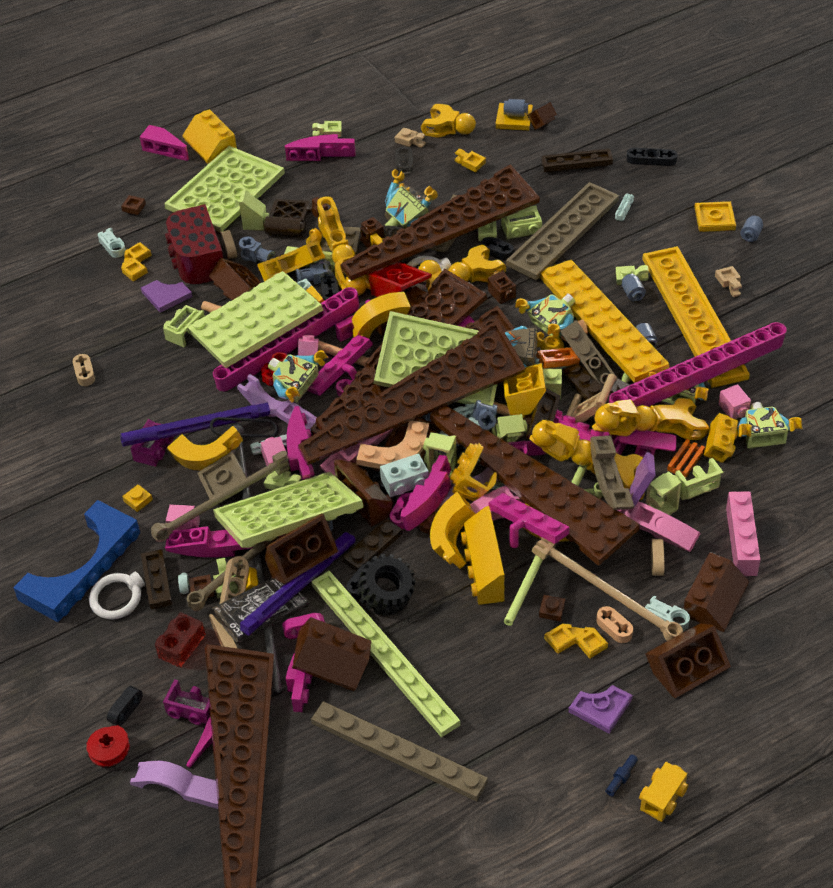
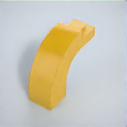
(292, 260)
(377, 312)
(201, 456)
(446, 527)

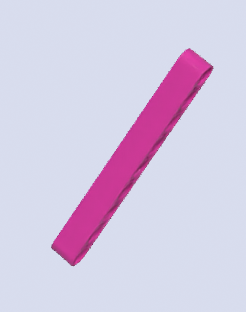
(334, 310)

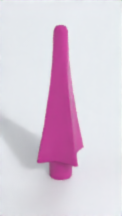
(204, 742)

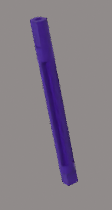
(193, 424)
(291, 588)

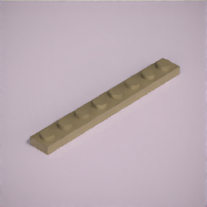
(400, 751)

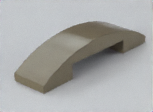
(607, 473)

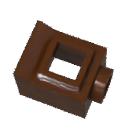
(542, 115)
(369, 228)
(505, 290)

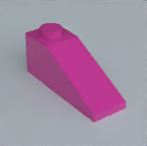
(162, 142)

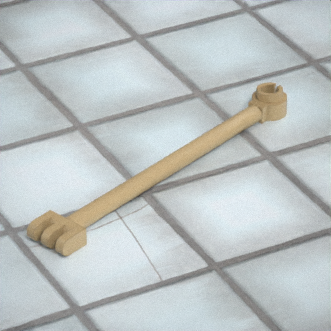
(544, 548)

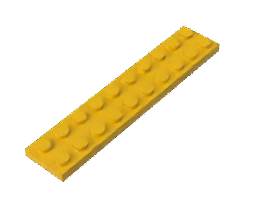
(690, 308)
(605, 321)

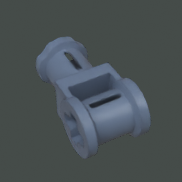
(253, 250)
(315, 272)
(485, 414)

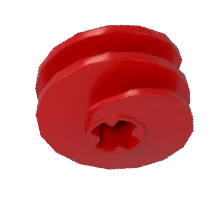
(108, 746)

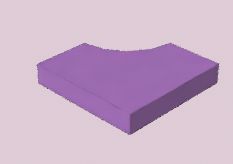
(164, 295)
(644, 475)
(602, 708)

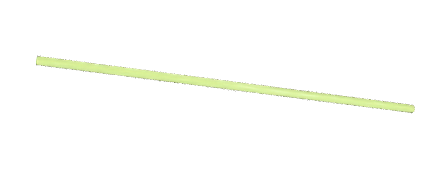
(524, 588)

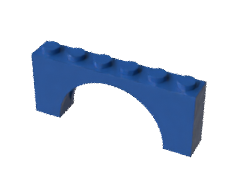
(59, 594)

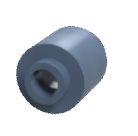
(515, 107)
(752, 228)
(633, 287)
(647, 331)

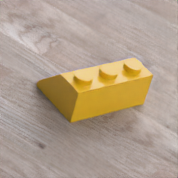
(208, 135)
(525, 390)

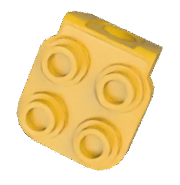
(461, 476)

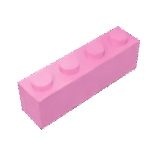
(743, 533)

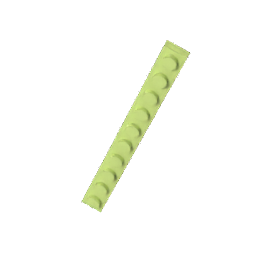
(387, 654)

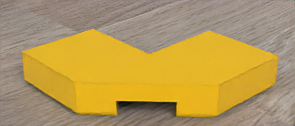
(133, 256)
(587, 639)

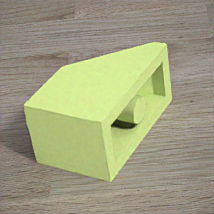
(252, 212)
(553, 380)

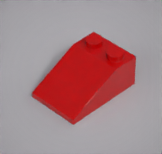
(395, 278)

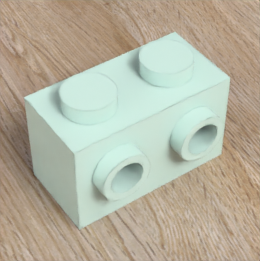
(403, 475)

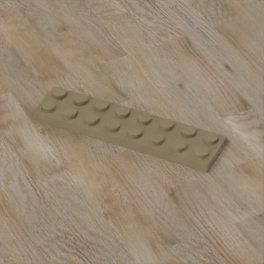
(562, 230)

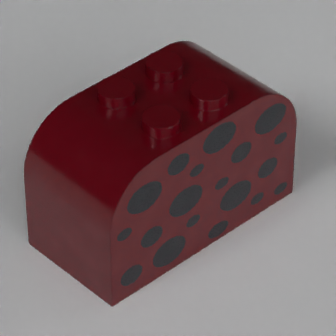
(193, 244)

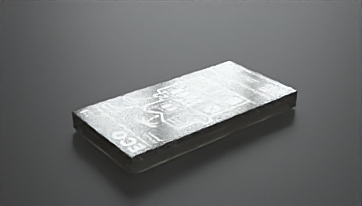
(236, 609)

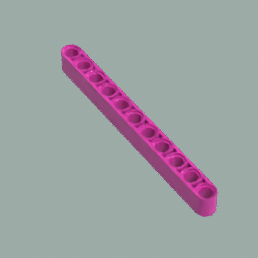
(703, 367)

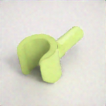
(596, 491)

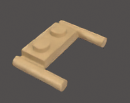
(588, 408)

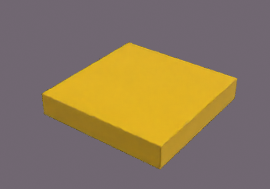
(512, 123)
(715, 216)

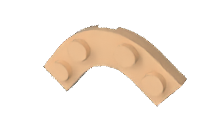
(412, 444)

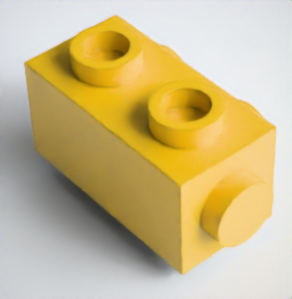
(721, 438)
(662, 793)

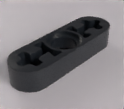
(663, 157)

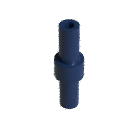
(621, 775)

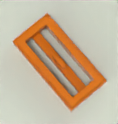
(557, 357)
(692, 447)

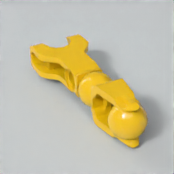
(333, 231)
(662, 418)
(564, 442)

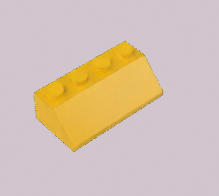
(484, 558)

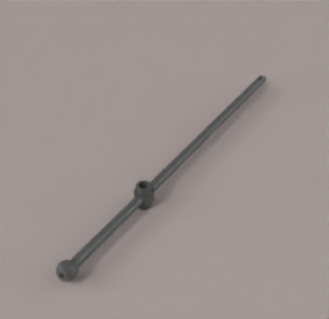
(257, 563)

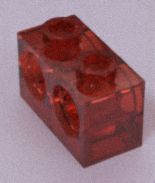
(183, 636)

